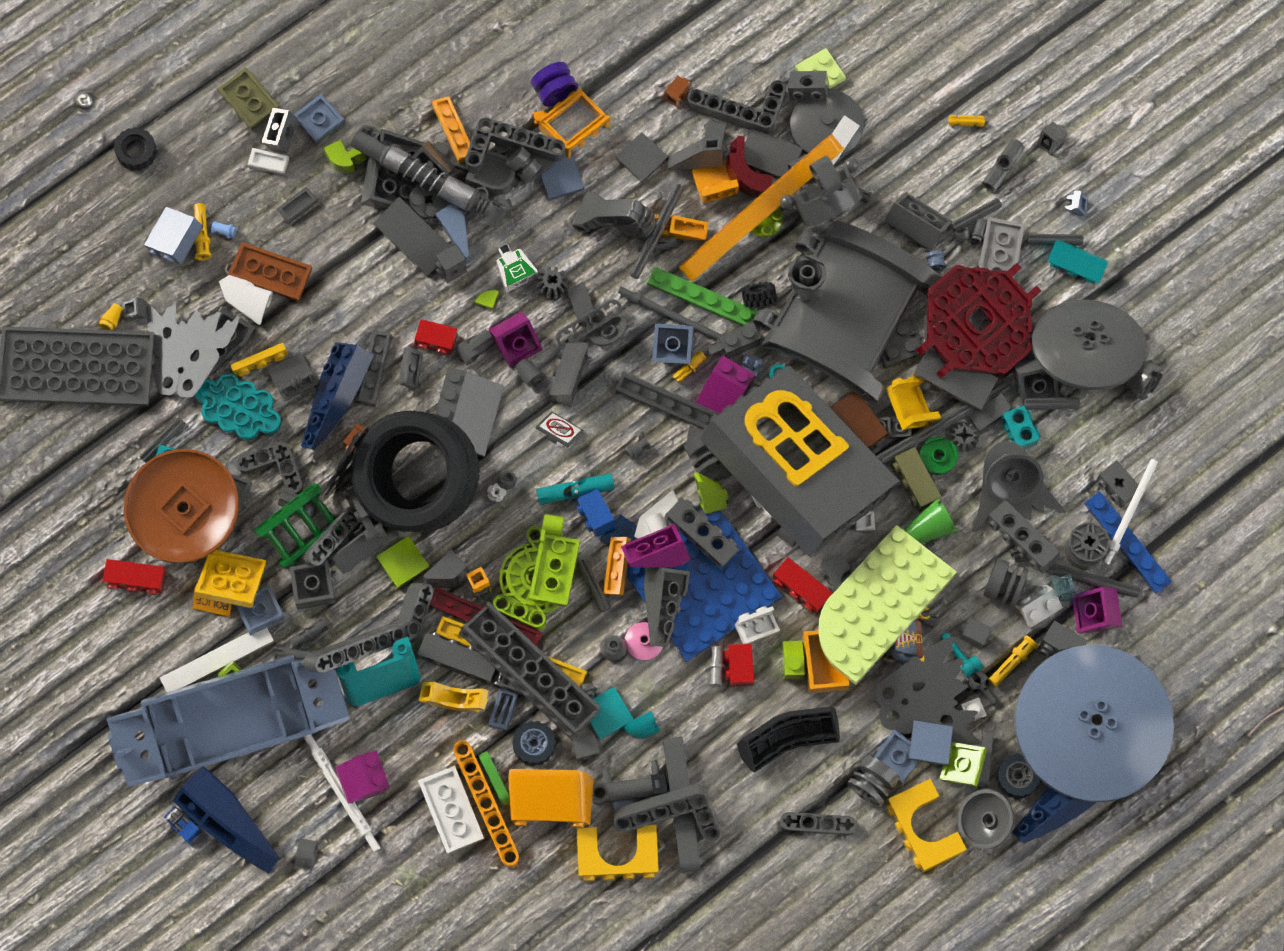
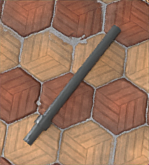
(637, 298)

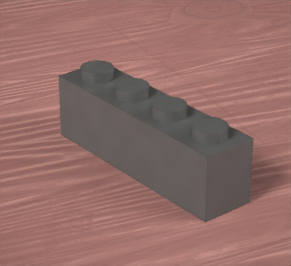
(456, 658)

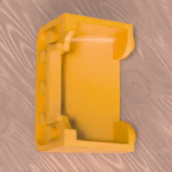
(550, 796)

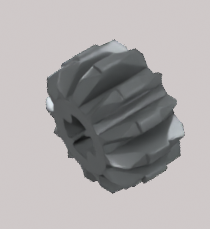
(552, 289)

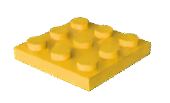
(230, 578)

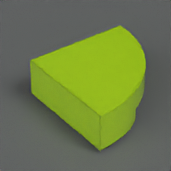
(487, 299)

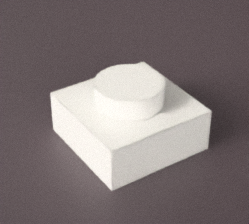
(975, 705)

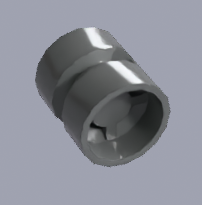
(521, 162)

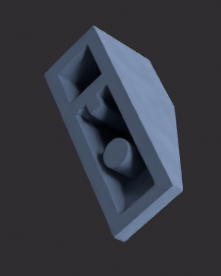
(453, 224)

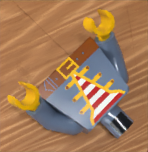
(909, 643)

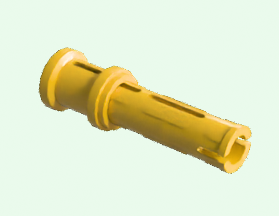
(202, 241)
(1019, 655)

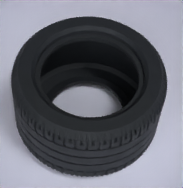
(374, 463)

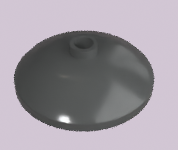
(1015, 487)
(975, 816)

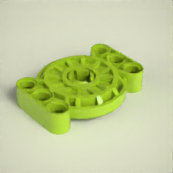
(518, 585)

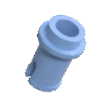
(223, 229)

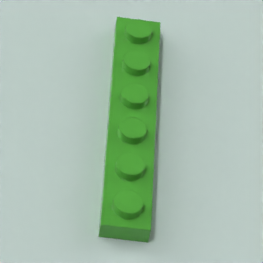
(701, 297)

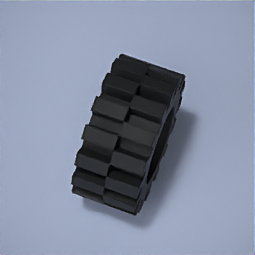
(759, 295)

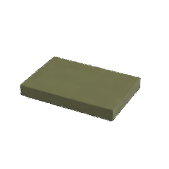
(248, 98)

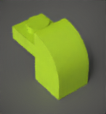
(341, 159)

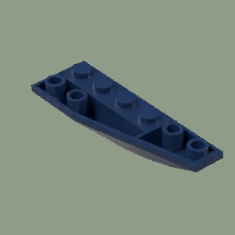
(335, 391)
(1049, 814)
(224, 818)

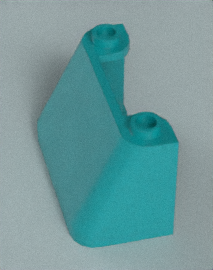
(380, 679)

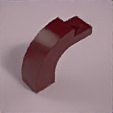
(748, 180)

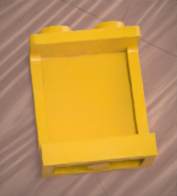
(910, 403)

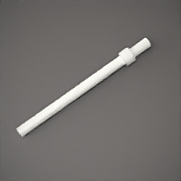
(1114, 544)

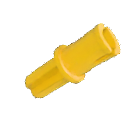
(686, 369)

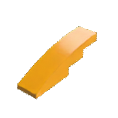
(684, 228)

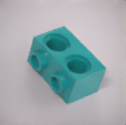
(1015, 429)

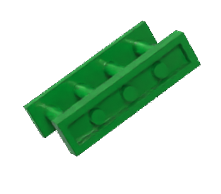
(281, 517)

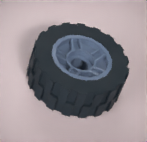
(528, 733)

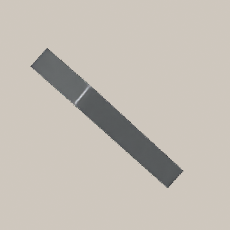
(408, 625)

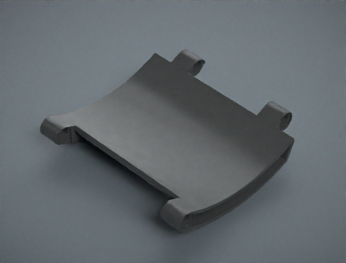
(854, 309)

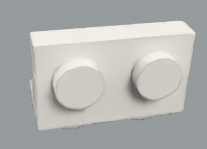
(1038, 605)
(757, 625)

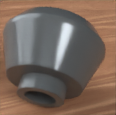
(613, 653)

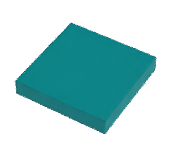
(612, 714)

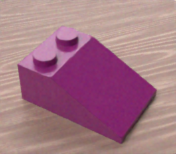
(725, 385)
(657, 549)

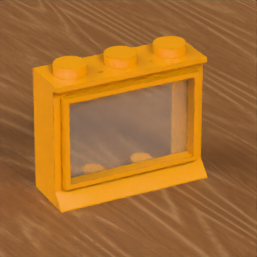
(573, 121)

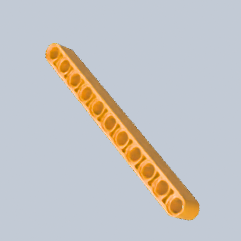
(757, 210)

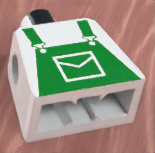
(515, 268)

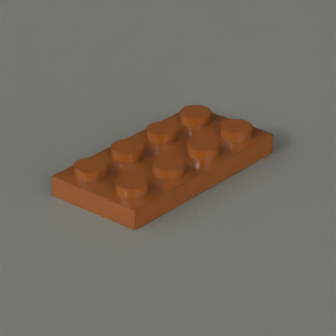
(271, 271)

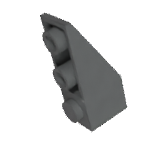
(701, 154)

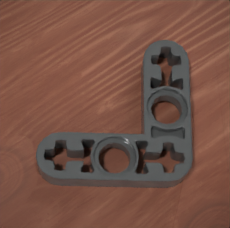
(274, 458)

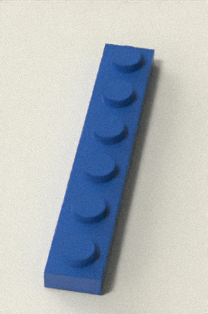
(1130, 545)

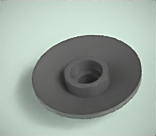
(609, 332)

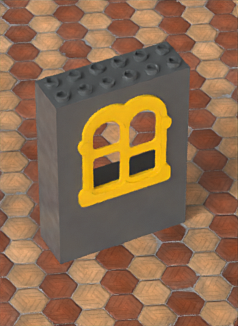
(823, 494)

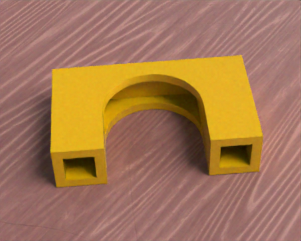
(926, 854)
(593, 866)

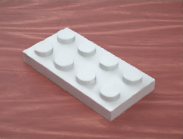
(451, 810)

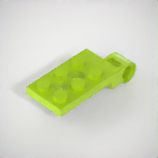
(554, 548)

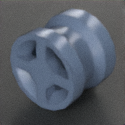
(935, 260)

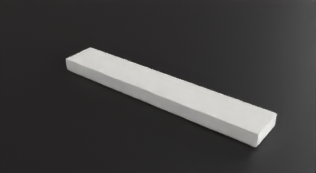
(216, 660)

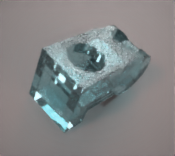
(1064, 587)

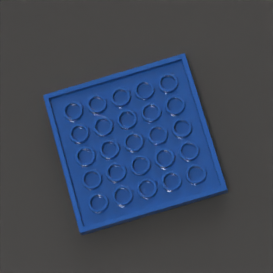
(714, 595)

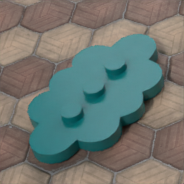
(238, 407)

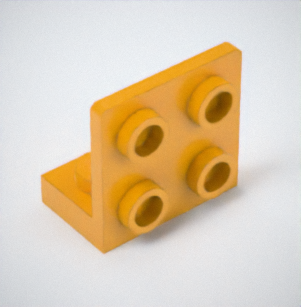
(714, 183)

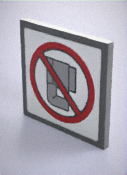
(559, 429)

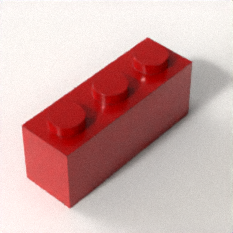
(134, 577)
(801, 586)

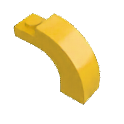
(453, 698)

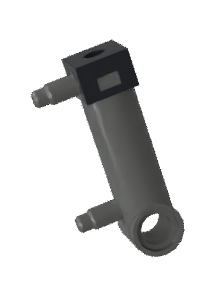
(632, 788)

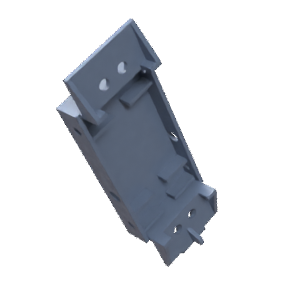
(224, 719)

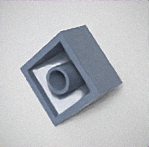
(673, 343)

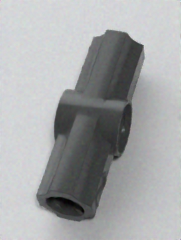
(998, 173)

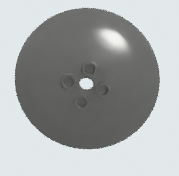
(1085, 364)

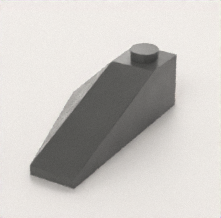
(238, 339)
(663, 596)

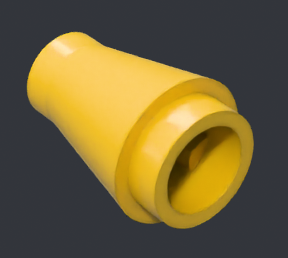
(110, 318)

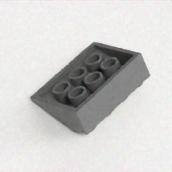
(385, 186)
(471, 405)

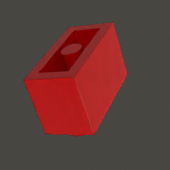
(436, 337)
(740, 665)

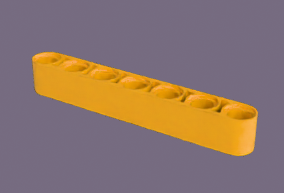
(485, 794)

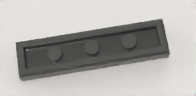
(372, 380)

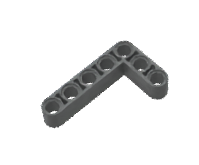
(741, 110)
(510, 141)
(670, 810)

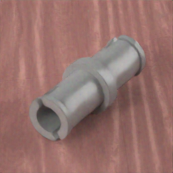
(716, 666)

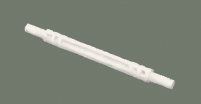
(332, 777)

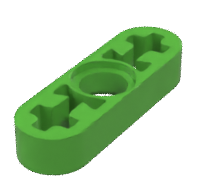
(494, 778)

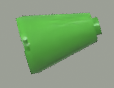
(931, 523)

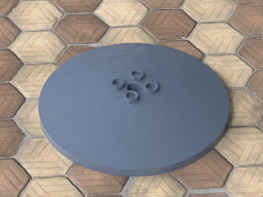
(1087, 758)

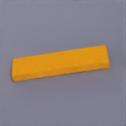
(452, 127)

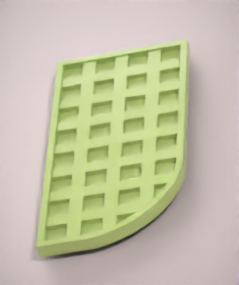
(879, 602)

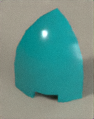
(643, 726)

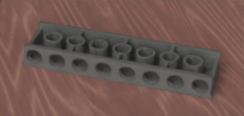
(530, 671)

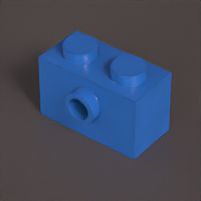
(597, 514)

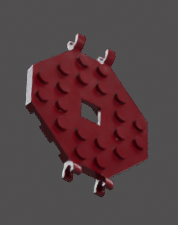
(999, 299)

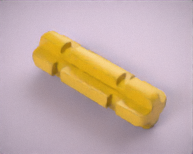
(966, 120)

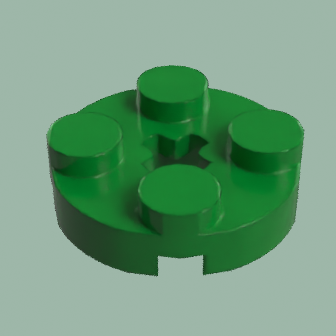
(944, 447)

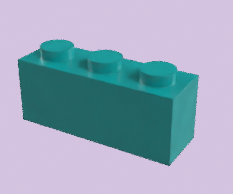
(1077, 262)

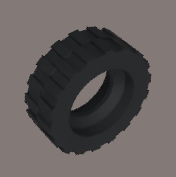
(128, 136)

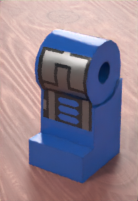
(182, 824)

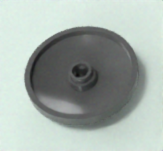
(817, 119)

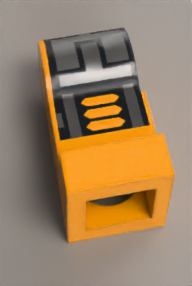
(479, 584)

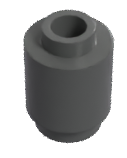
(529, 373)

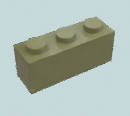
(915, 479)

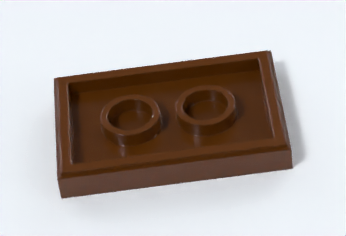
(860, 419)

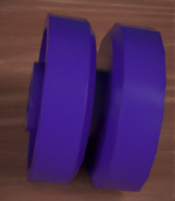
(554, 83)

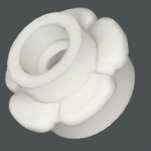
(496, 497)

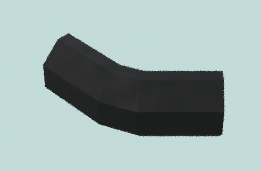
(788, 732)

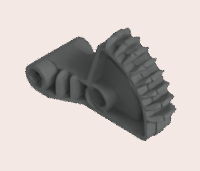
(624, 214)

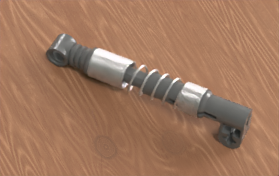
(450, 189)

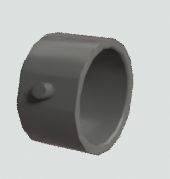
(306, 854)

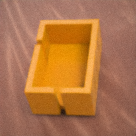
(820, 673)

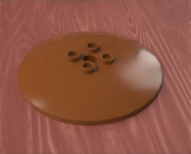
(164, 485)

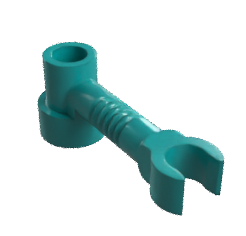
(969, 665)

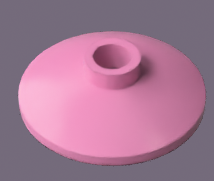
(638, 649)

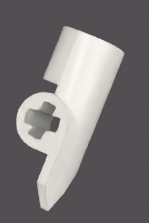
(246, 297)
(654, 518)

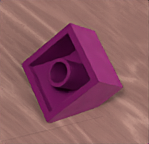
(516, 339)
(1097, 610)
(362, 777)

